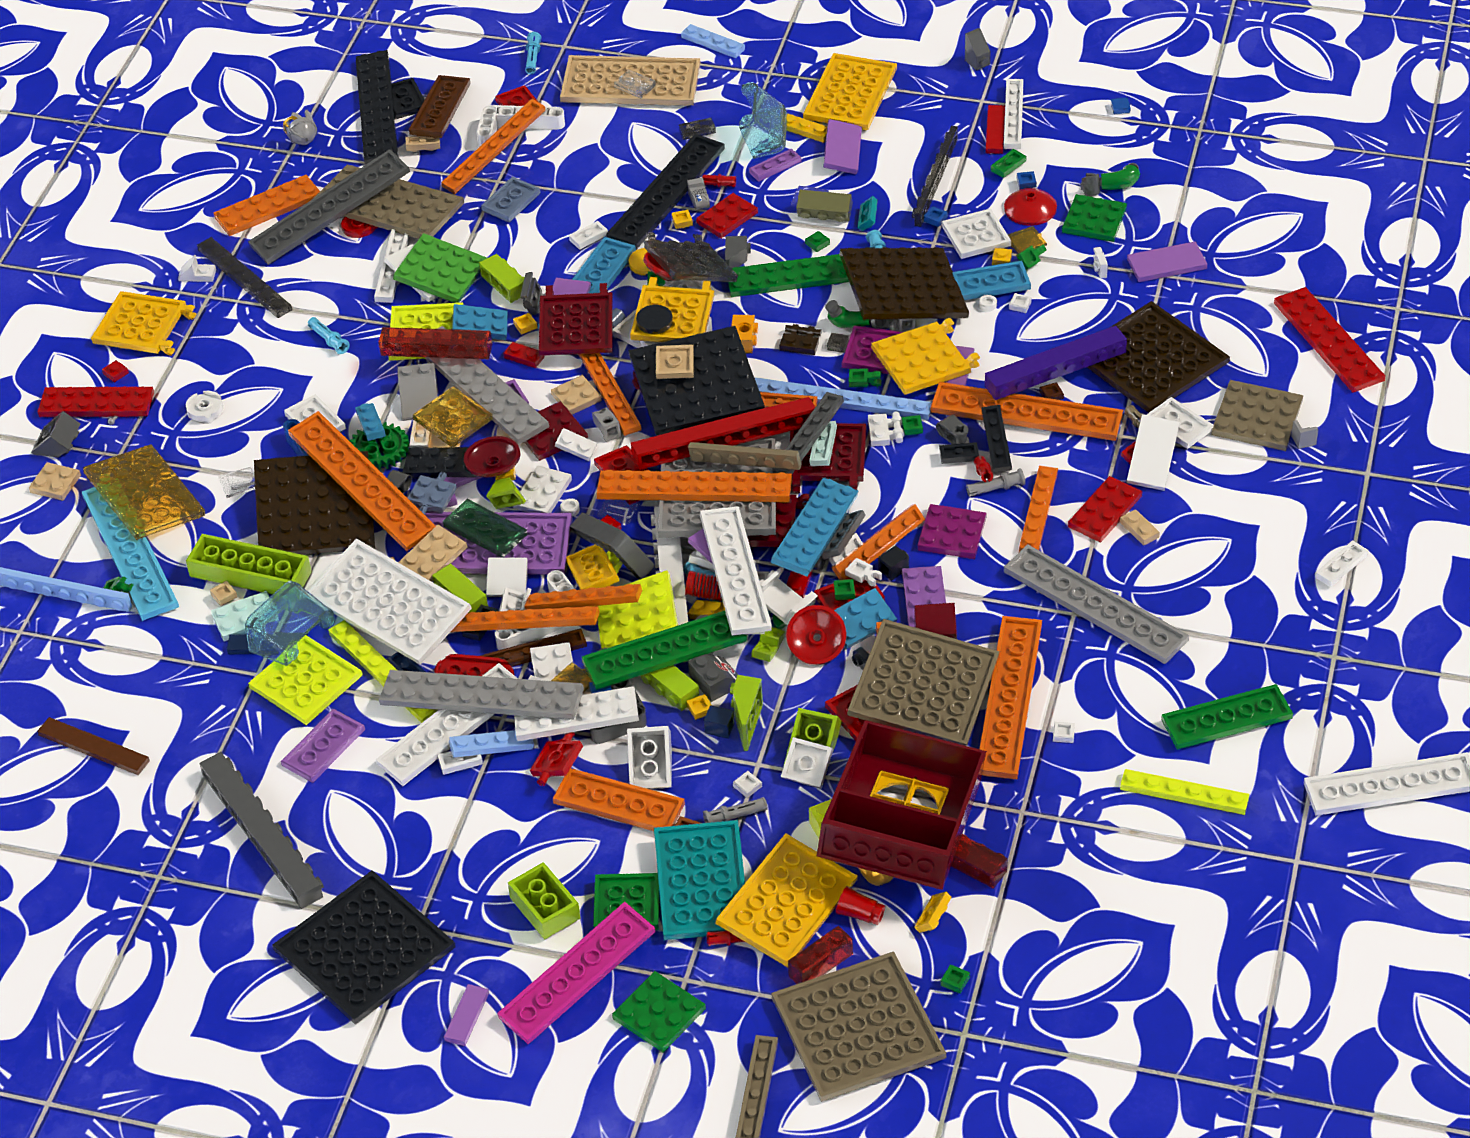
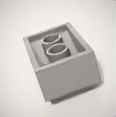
(416, 388)

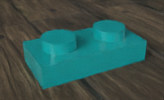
(867, 213)

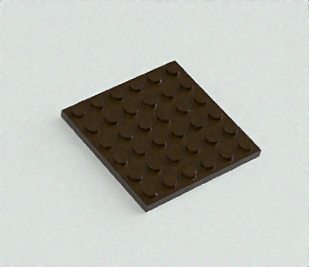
(903, 283)
(1159, 358)
(306, 509)

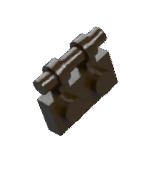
(799, 343)

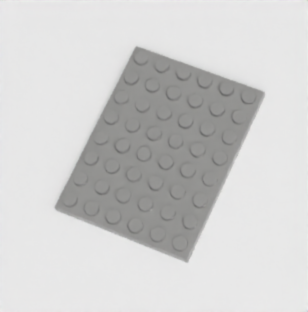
(683, 517)

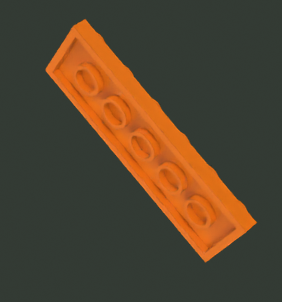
(266, 205)
(618, 800)

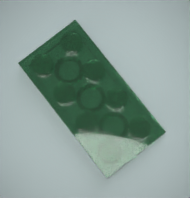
(485, 528)

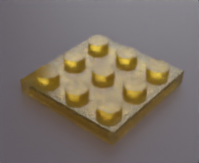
(452, 417)

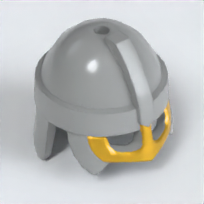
(302, 129)

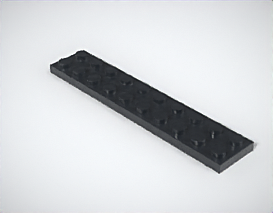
(376, 105)
(665, 190)

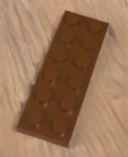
(439, 106)

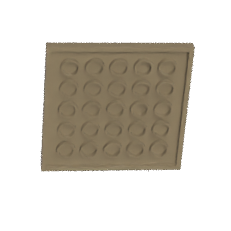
(923, 682)
(858, 1026)

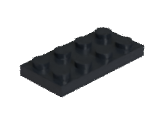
(432, 461)

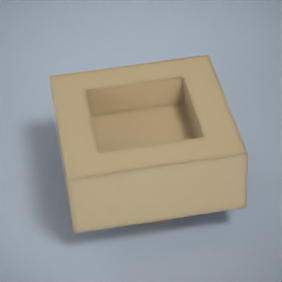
(223, 593)

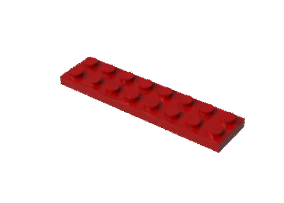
(1329, 339)

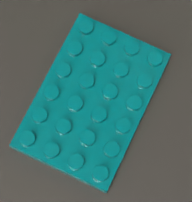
(697, 875)

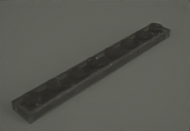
(937, 171)
(244, 277)

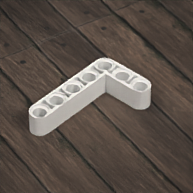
(496, 116)
(512, 637)

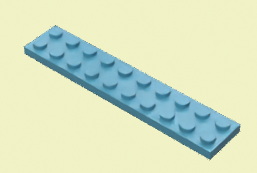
(133, 560)

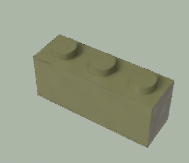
(824, 205)

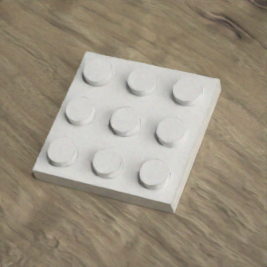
(976, 233)

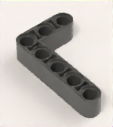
(615, 541)
(608, 733)

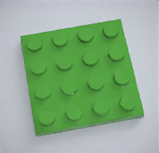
(439, 268)

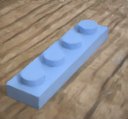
(713, 41)
(487, 743)

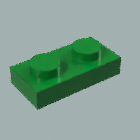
(1008, 163)

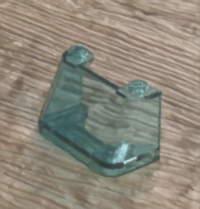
(766, 127)
(285, 620)

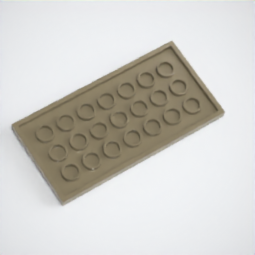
(403, 207)

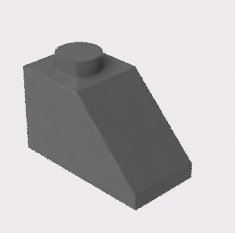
(976, 49)
(736, 250)

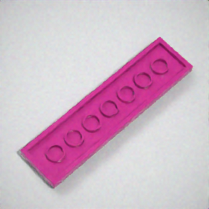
(576, 972)

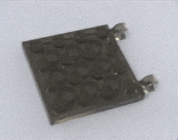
(689, 259)

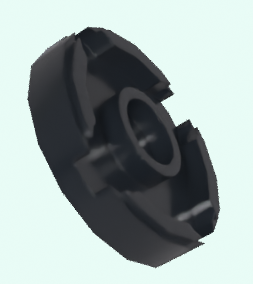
(654, 319)

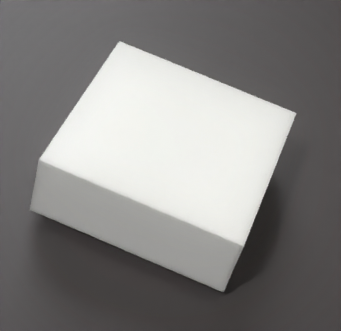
(1020, 303)
(1063, 732)
(747, 784)

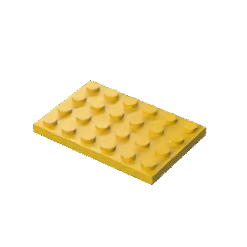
(850, 90)
(786, 900)

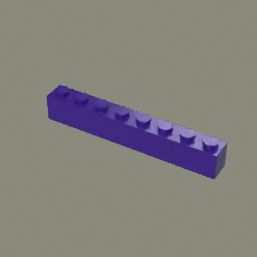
(1055, 362)

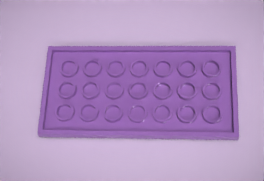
(543, 546)

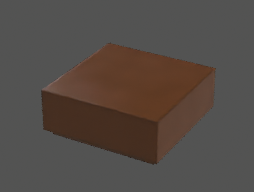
(1051, 391)

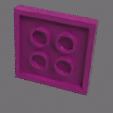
(859, 351)
(952, 531)

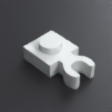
(1100, 263)
(863, 571)

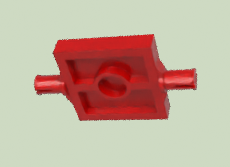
(556, 758)

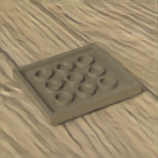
(1257, 415)

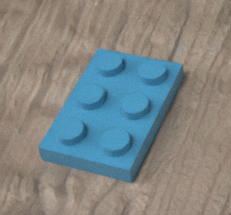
(480, 318)
(861, 616)

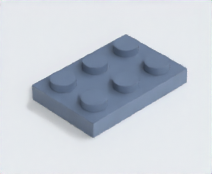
(510, 199)

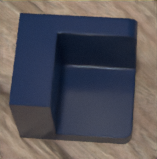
(719, 721)

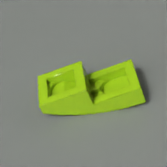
(768, 644)

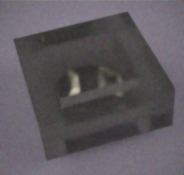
(837, 342)

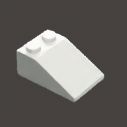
(650, 757)

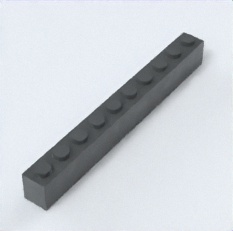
(261, 830)

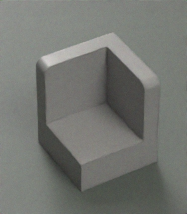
(1304, 436)

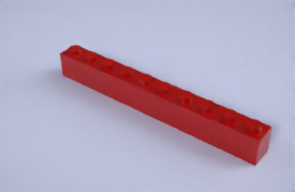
(726, 431)

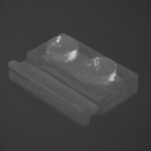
(635, 84)

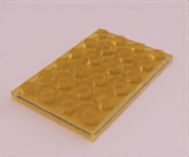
(144, 491)

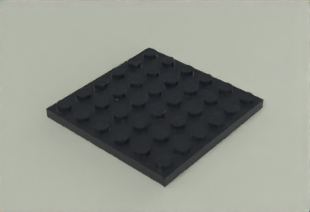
(720, 385)
(363, 946)

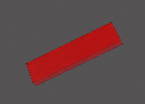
(995, 129)

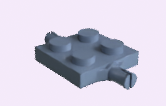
(432, 493)

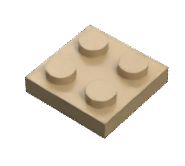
(674, 361)
(576, 394)
(54, 481)

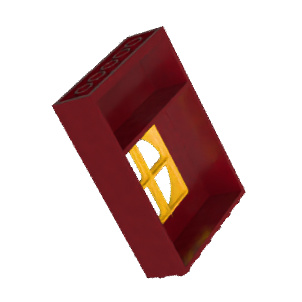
(894, 833)

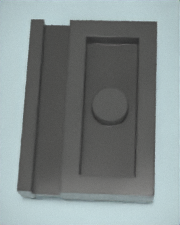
(531, 293)

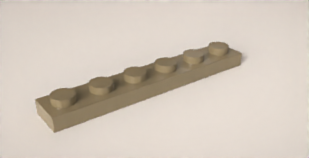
(744, 456)
(757, 1087)

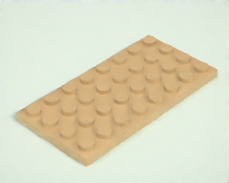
(593, 78)

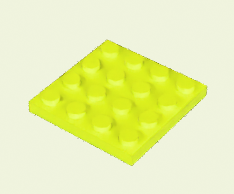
(421, 316)
(634, 620)
(307, 682)

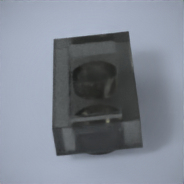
(701, 127)

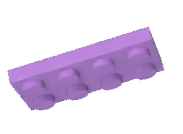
(922, 587)

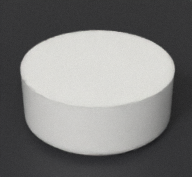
(987, 303)
(570, 506)

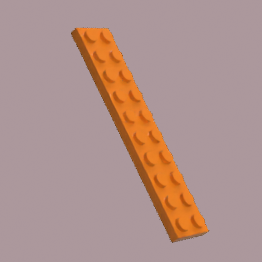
(1030, 411)
(362, 480)
(694, 486)
(1010, 696)

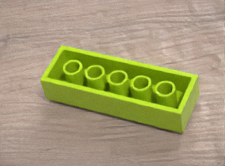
(246, 564)

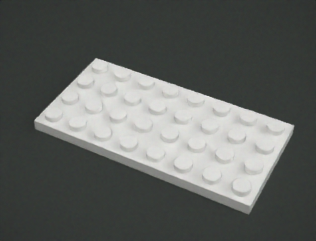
(389, 601)

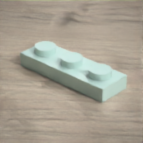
(823, 446)

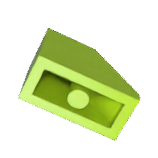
(505, 494)

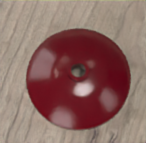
(492, 456)

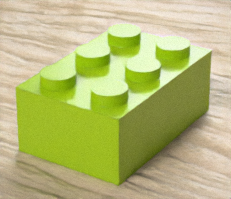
(544, 900)

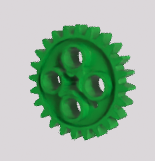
(393, 446)

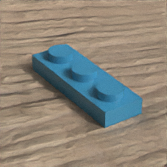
(370, 421)

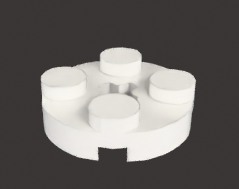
(196, 406)

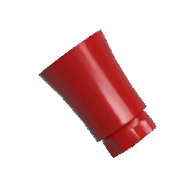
(859, 907)

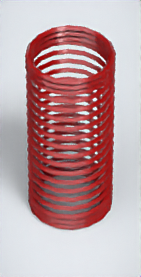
(690, 585)

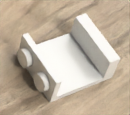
(782, 599)

